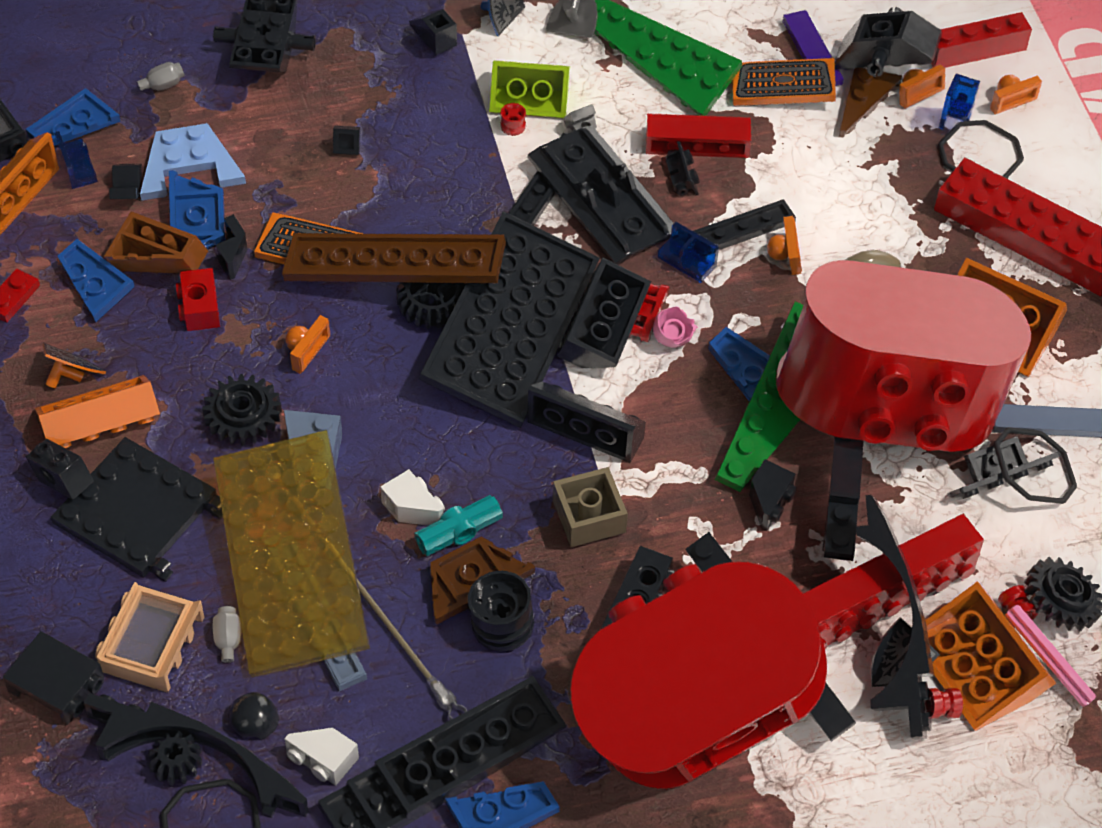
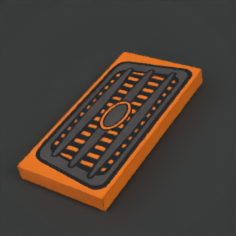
(785, 82)
(278, 235)

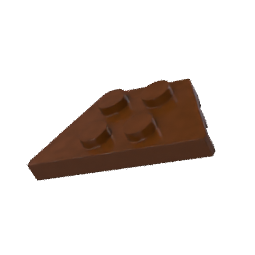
(460, 568)

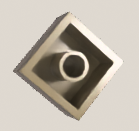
(589, 507)

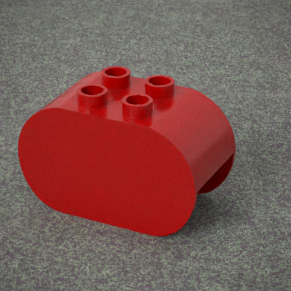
(902, 356)
(699, 672)

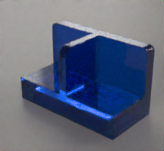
(959, 99)
(76, 162)
(689, 253)

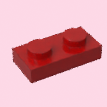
(16, 292)

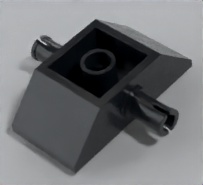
(265, 36)
(888, 41)

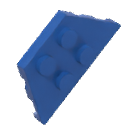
(197, 208)

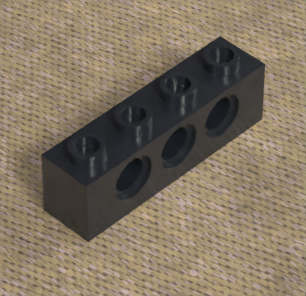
(645, 567)

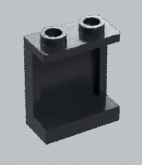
(55, 676)

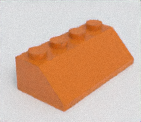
(25, 177)
(98, 411)

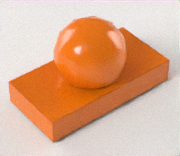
(920, 85)
(1014, 92)
(781, 246)
(306, 342)

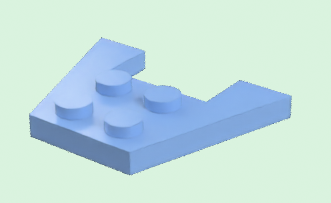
(187, 151)

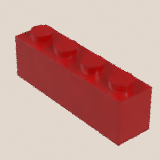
(983, 40)
(700, 134)

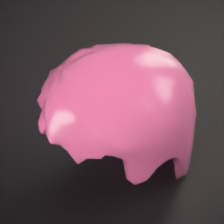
(673, 327)

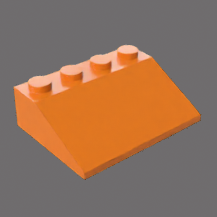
(1040, 309)
(984, 658)

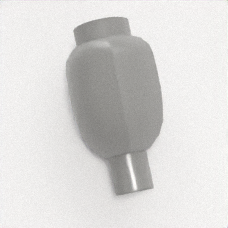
(162, 77)
(227, 632)

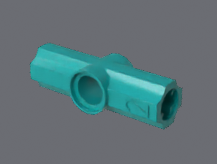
(458, 525)

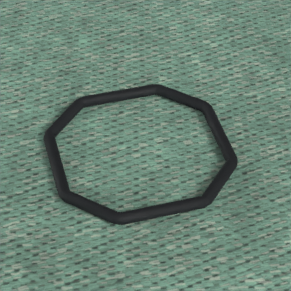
(990, 125)
(1018, 488)
(206, 785)

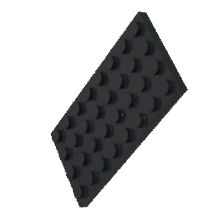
(511, 329)

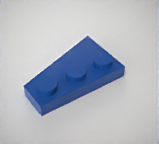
(75, 118)
(94, 278)
(739, 359)
(512, 808)

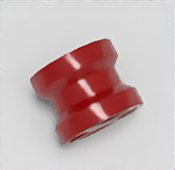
(513, 119)

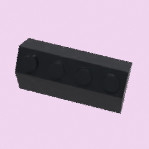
(604, 317)
(585, 421)

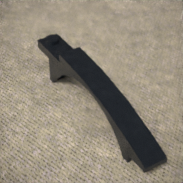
(843, 499)
(906, 687)
(829, 711)
(133, 727)

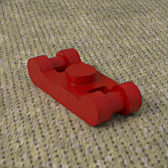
(649, 309)

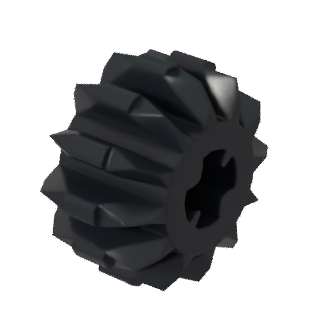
(175, 758)

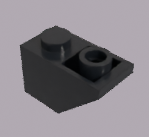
(436, 30)
(769, 491)

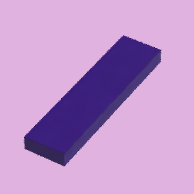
(808, 39)

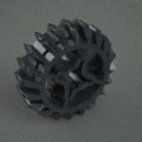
(430, 303)

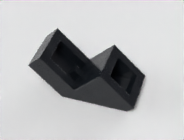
(126, 181)
(233, 250)

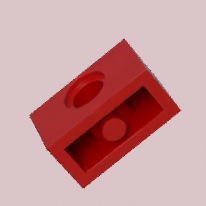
(199, 299)

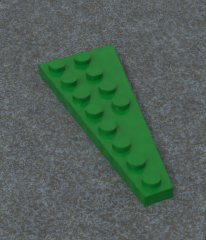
(676, 61)
(765, 420)

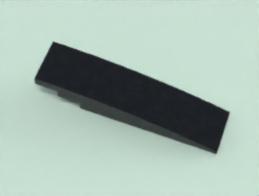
(445, 761)

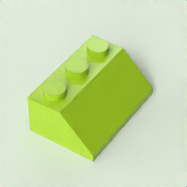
(535, 86)

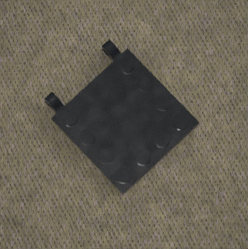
(137, 508)

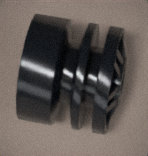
(501, 610)

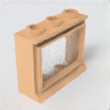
(148, 636)

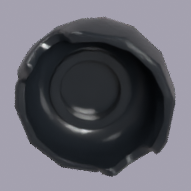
(253, 716)

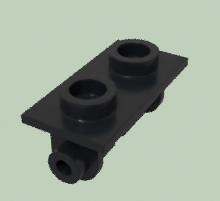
(687, 178)

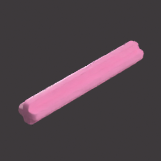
(1050, 655)

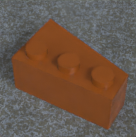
(154, 247)

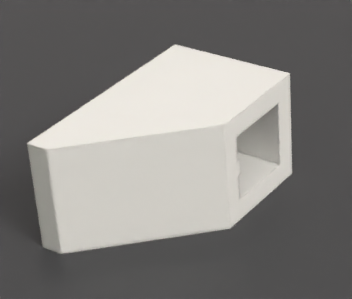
(410, 500)
(324, 752)

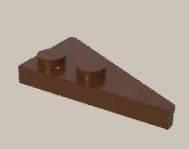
(865, 95)

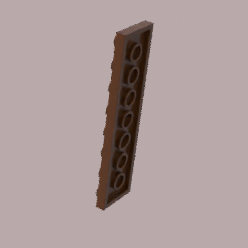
(394, 258)

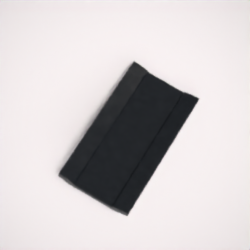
(602, 193)

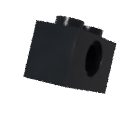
(59, 468)

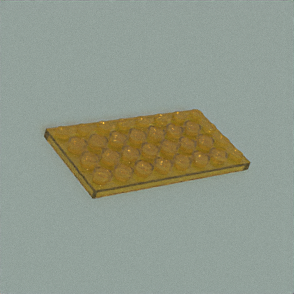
(290, 554)

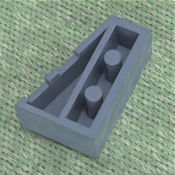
(307, 423)

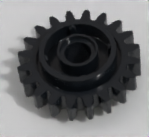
(259, 405)
(1064, 594)

